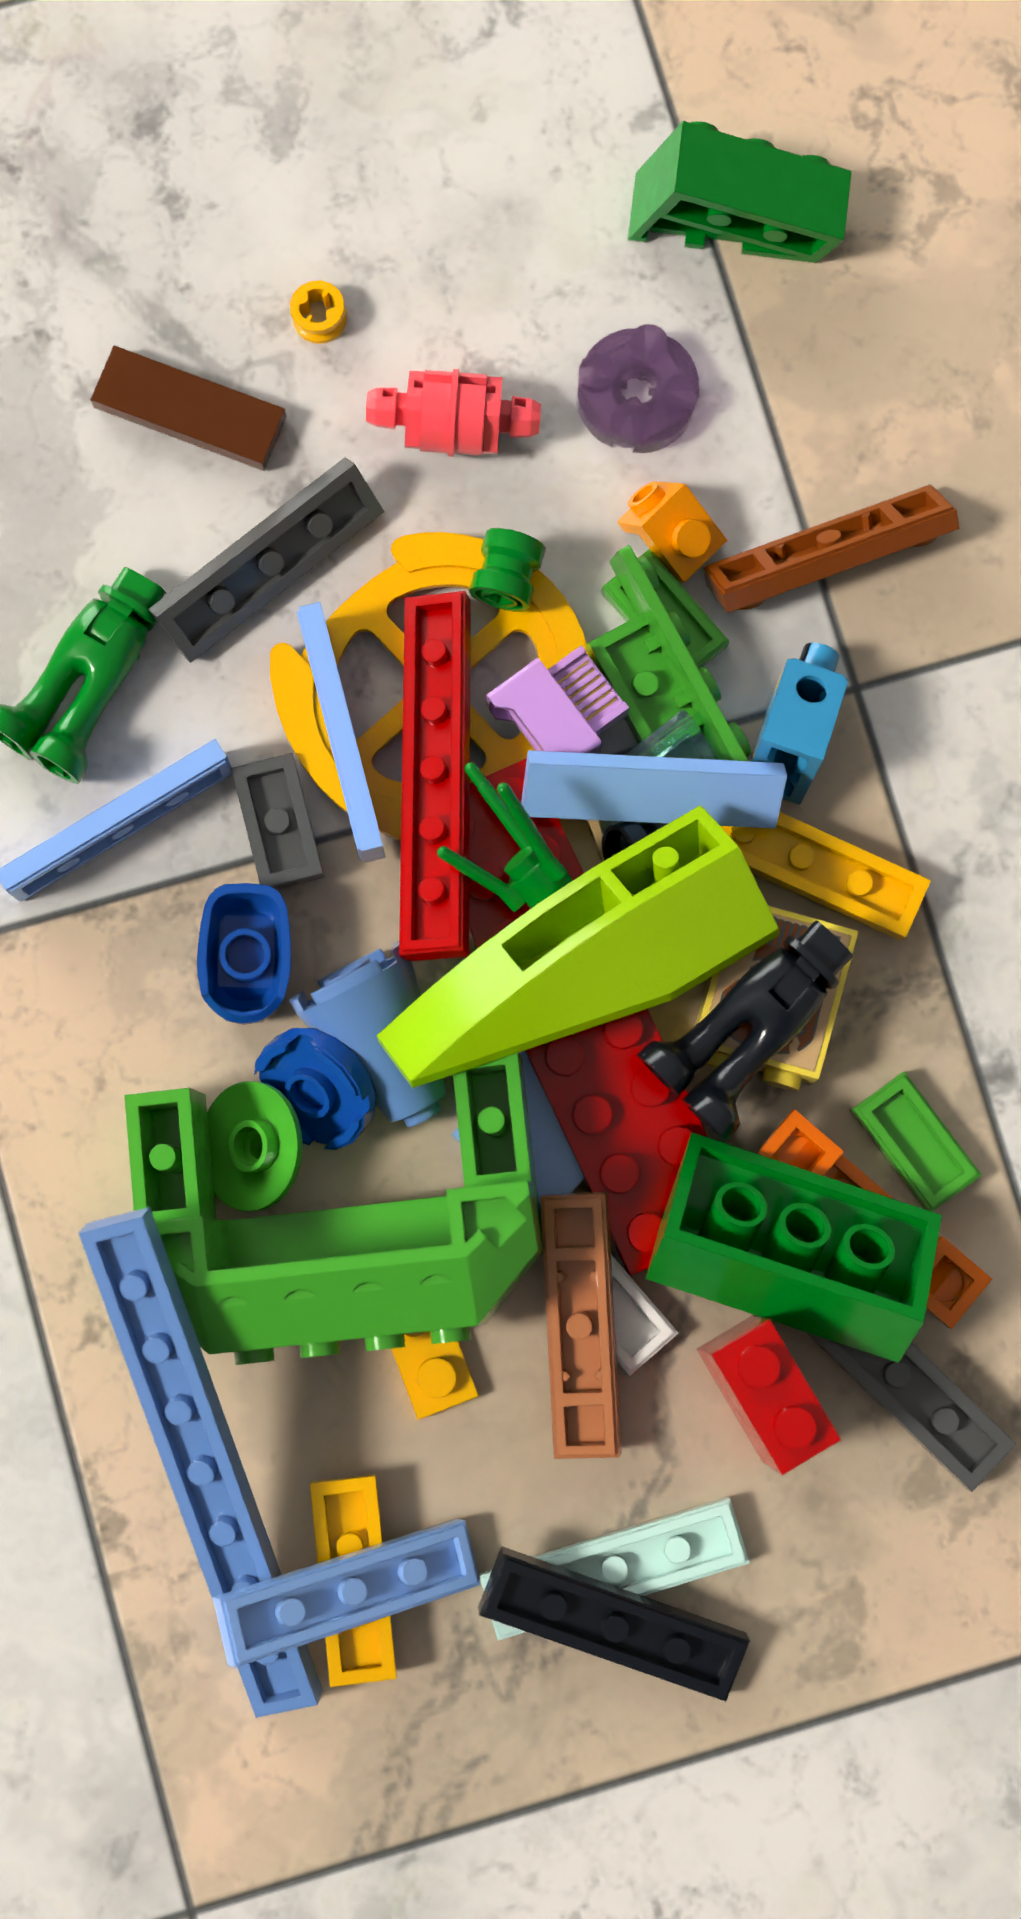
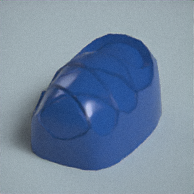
(244, 952)

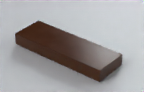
(188, 408)

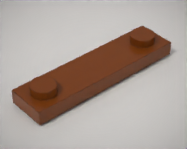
(830, 548)

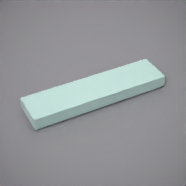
(653, 1552)

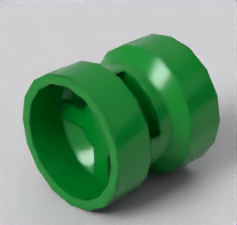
(507, 569)

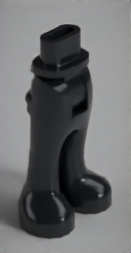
(778, 1001)

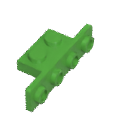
(654, 670)

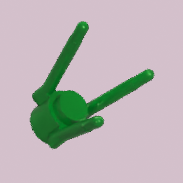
(532, 871)

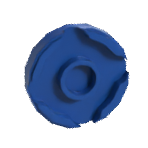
(322, 1084)

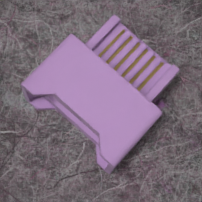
(559, 706)

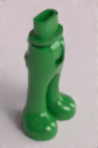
(98, 645)

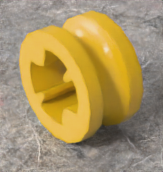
(336, 317)

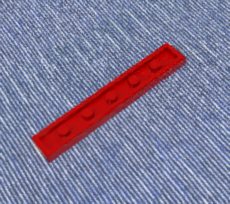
(434, 776)

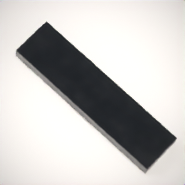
(613, 1623)

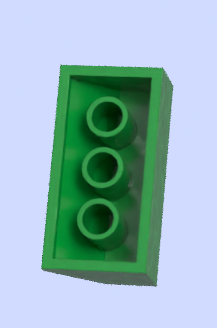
(796, 1248)

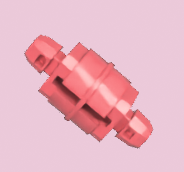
(453, 412)

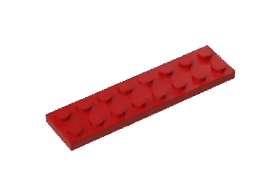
(609, 1105)

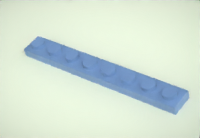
(192, 1435)

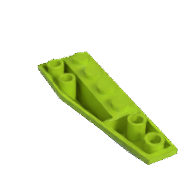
(591, 953)

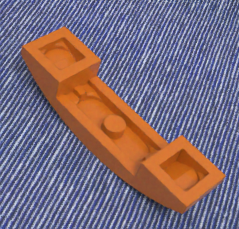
(954, 1278)

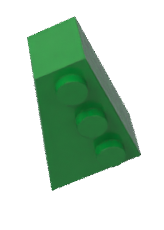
(742, 193)

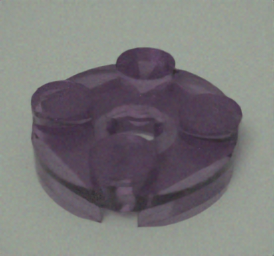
(643, 355)

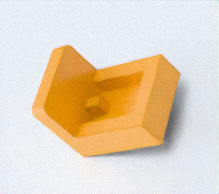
(673, 527)

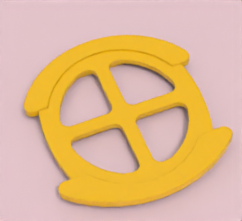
(421, 564)

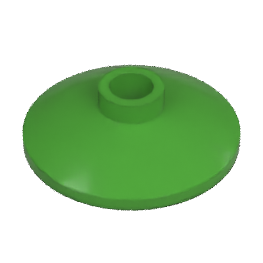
(253, 1145)

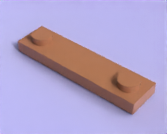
(580, 1325)

